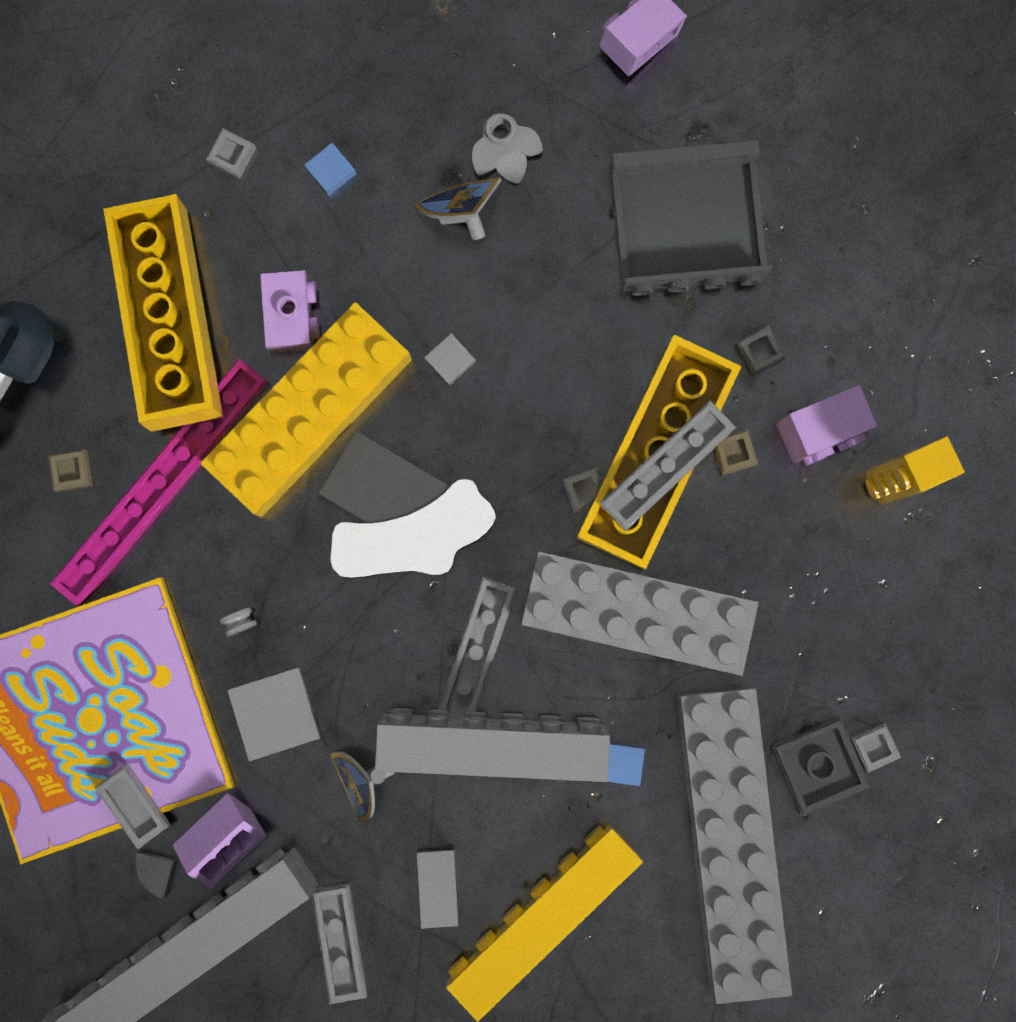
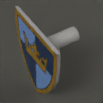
(460, 204)
(358, 783)

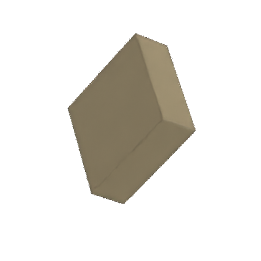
(735, 453)
(70, 470)

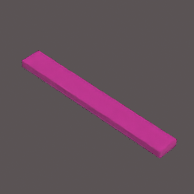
(156, 488)

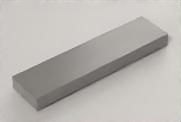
(667, 465)
(477, 648)

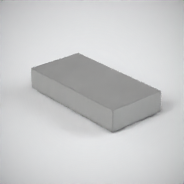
(132, 806)
(437, 888)

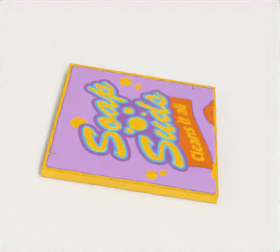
(89, 698)

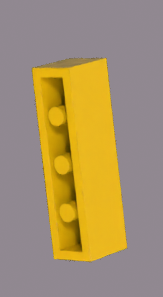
(914, 472)

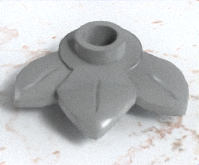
(505, 153)

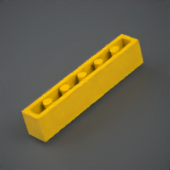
(543, 921)

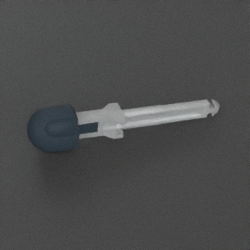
(24, 343)

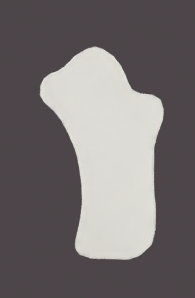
(415, 541)

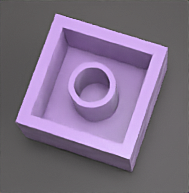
(826, 424)

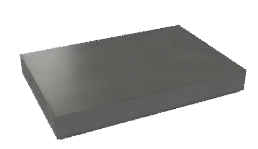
(379, 483)

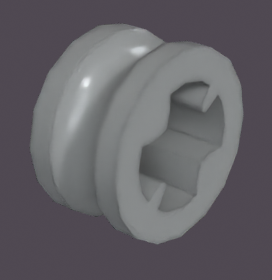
(238, 622)

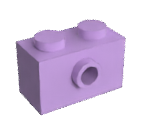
(641, 32)
(289, 311)
(219, 841)

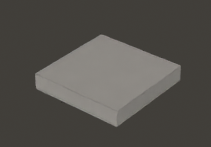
(274, 714)

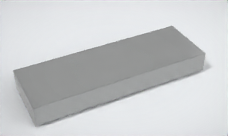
(339, 943)

